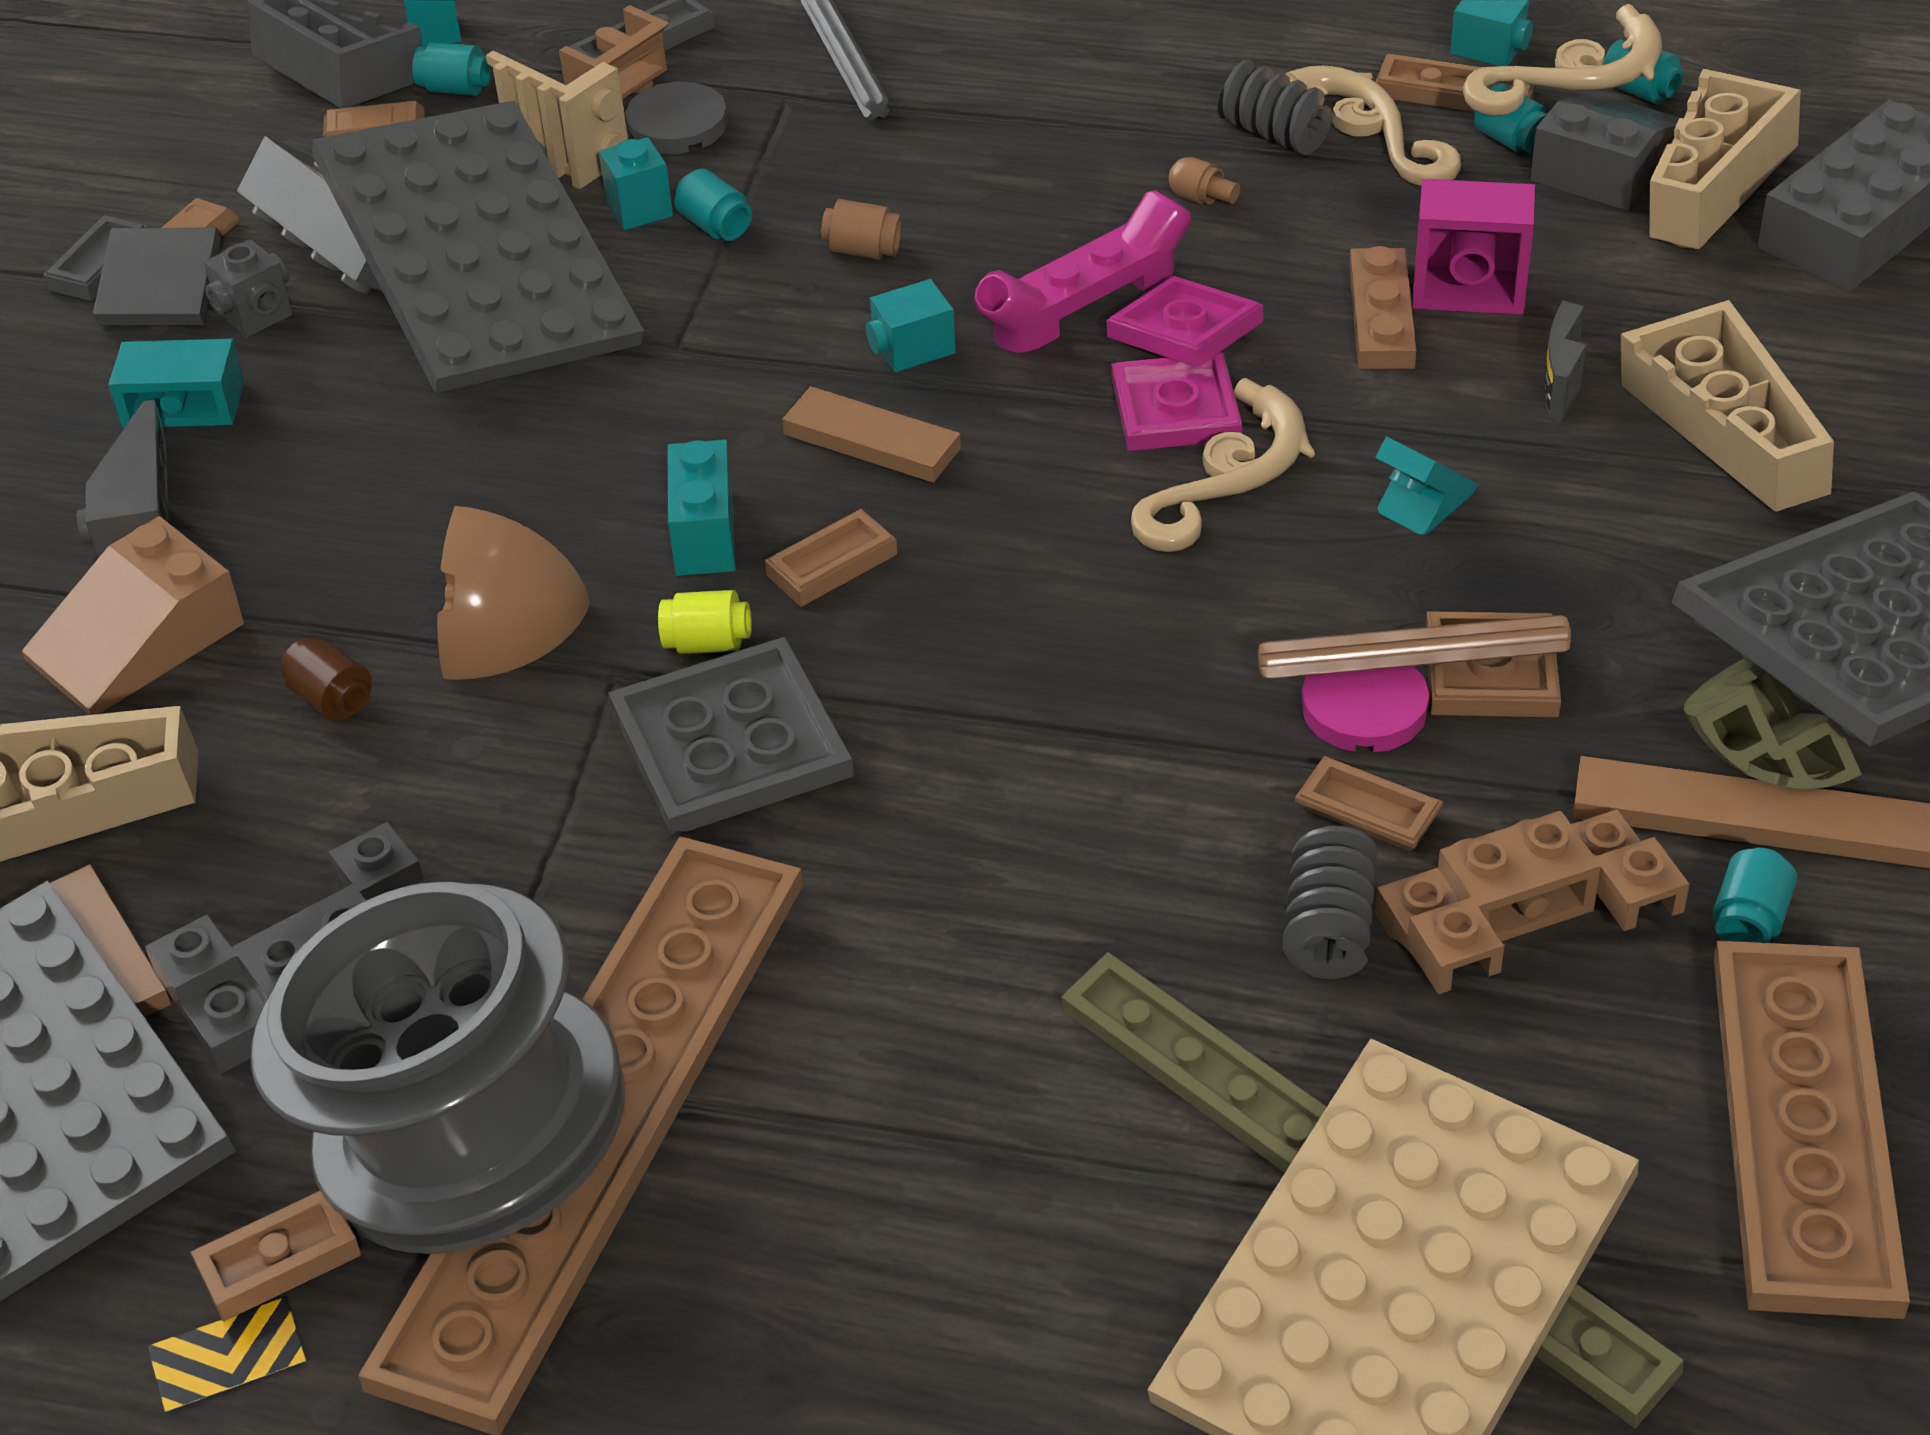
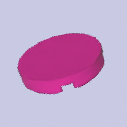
(1366, 707)

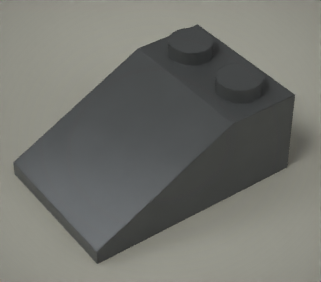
(1600, 148)

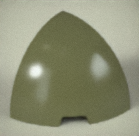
(1761, 732)

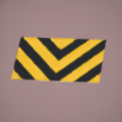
(226, 1354)

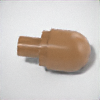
(1201, 182)

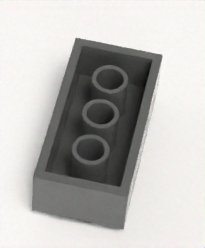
(1854, 199)

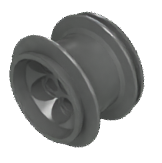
(440, 1065)

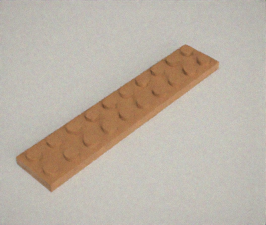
(666, 990)

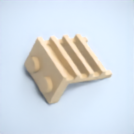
(566, 119)

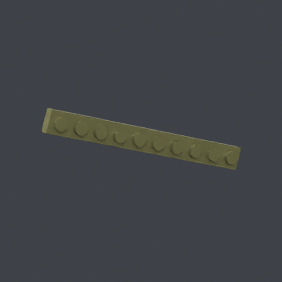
(1274, 1118)

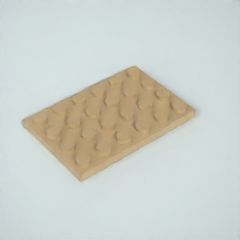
(1398, 1265)

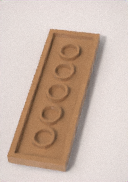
(1808, 1132)

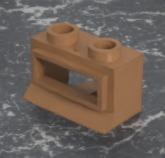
(636, 54)

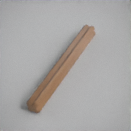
(1414, 647)

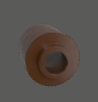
(326, 678)

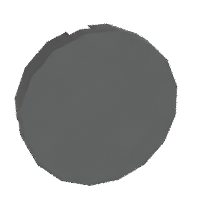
(677, 116)

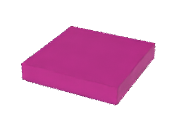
(1185, 321)
(1174, 402)

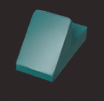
(1420, 488)

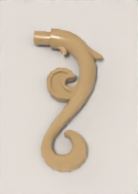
(1577, 67)
(1384, 116)
(1227, 474)

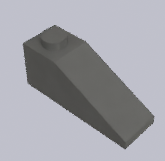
(128, 483)

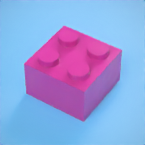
(1473, 246)

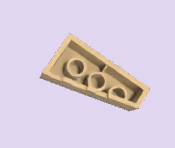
(1720, 155)
(1731, 402)
(91, 775)

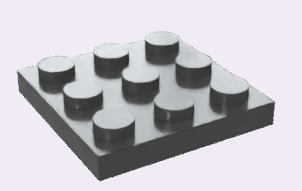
(730, 735)

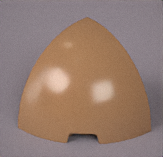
(504, 596)

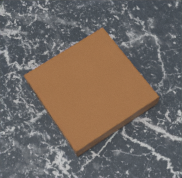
(1493, 686)

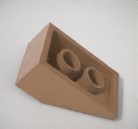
(134, 617)

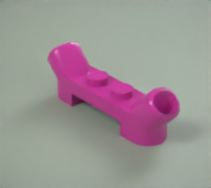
(1139, 253)

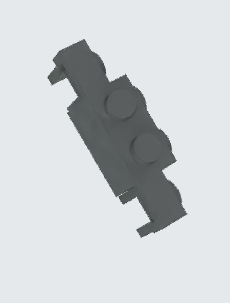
(227, 986)

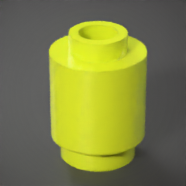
(704, 622)

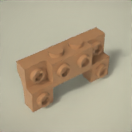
(1521, 883)

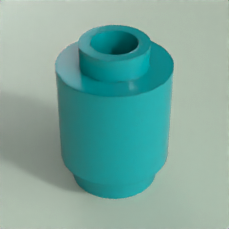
(451, 68)
(1666, 80)
(1514, 129)
(712, 205)
(1754, 896)

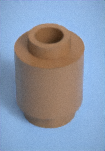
(862, 229)

